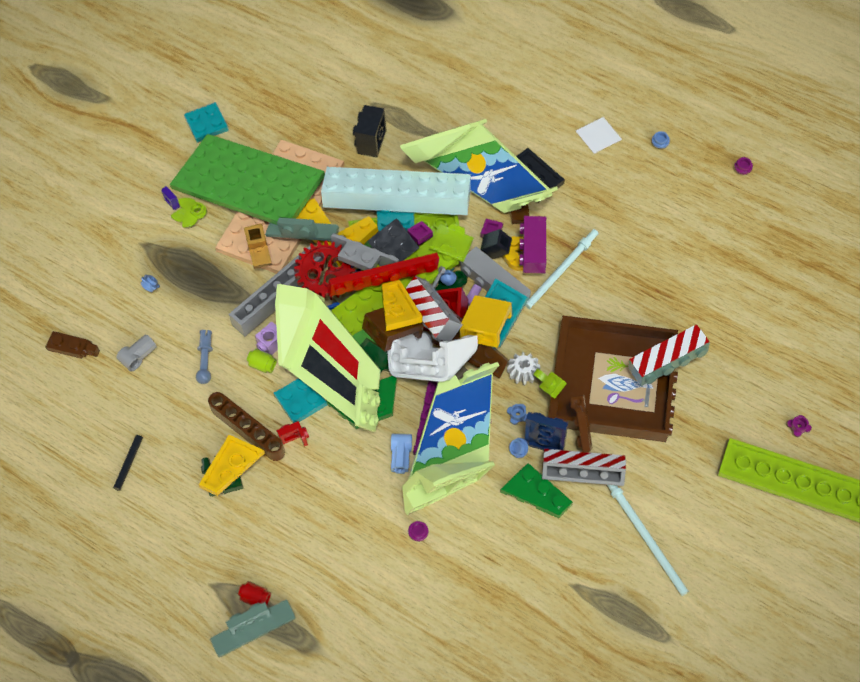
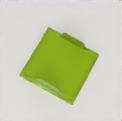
(451, 241)

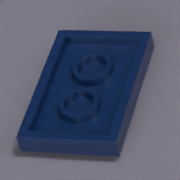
(545, 432)

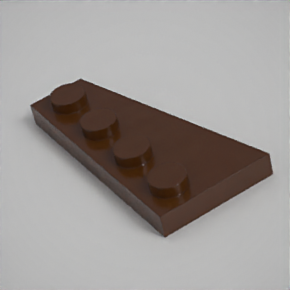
(483, 355)

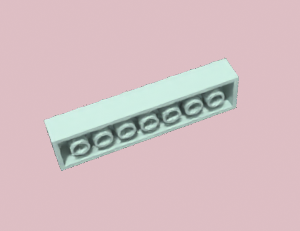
(396, 190)

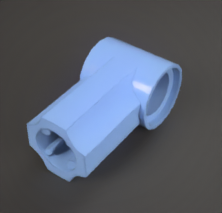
(401, 447)

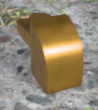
(257, 245)

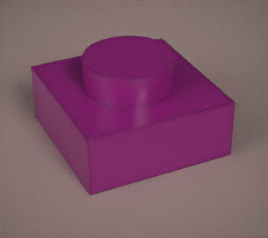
(490, 226)
(420, 232)

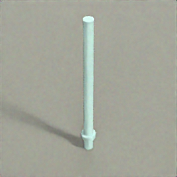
(617, 493)

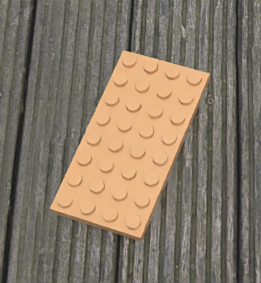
(234, 241)

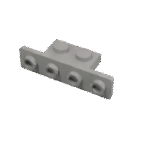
(361, 255)

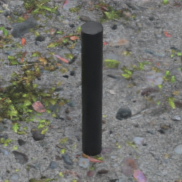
(128, 462)

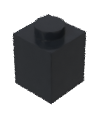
(496, 244)

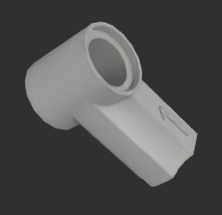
(132, 356)

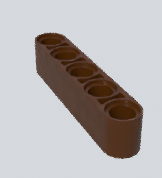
(241, 419)

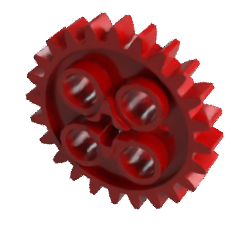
(308, 265)

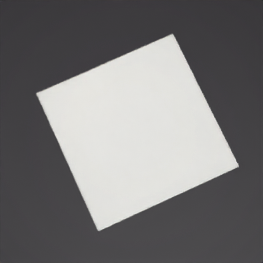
(598, 135)

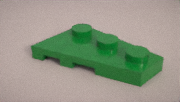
(539, 492)

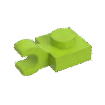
(551, 384)

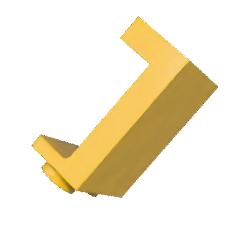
(486, 319)

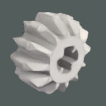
(522, 368)

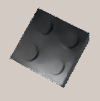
(370, 131)
(393, 241)

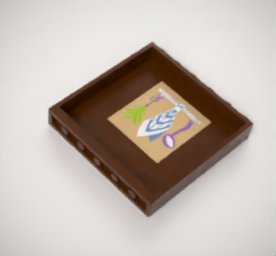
(595, 364)

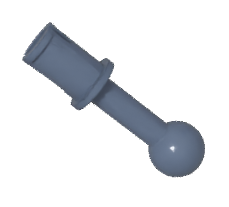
(203, 376)

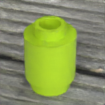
(261, 361)

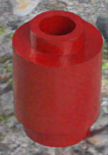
(253, 594)

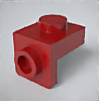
(291, 432)

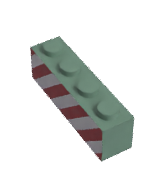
(669, 355)

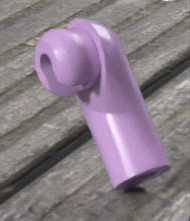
(475, 290)

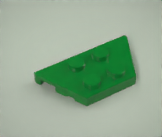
(387, 396)

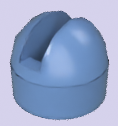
(448, 277)

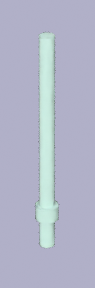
(583, 245)

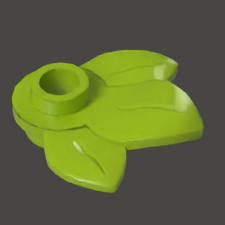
(188, 213)

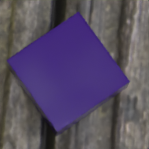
(170, 198)

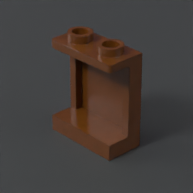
(375, 327)

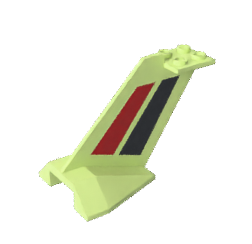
(326, 355)

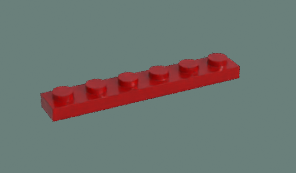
(383, 274)

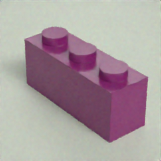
(533, 244)

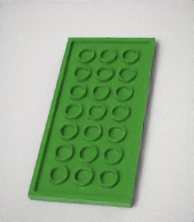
(247, 180)

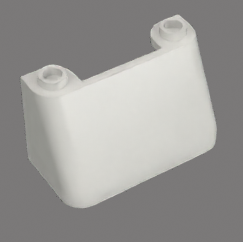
(420, 360)

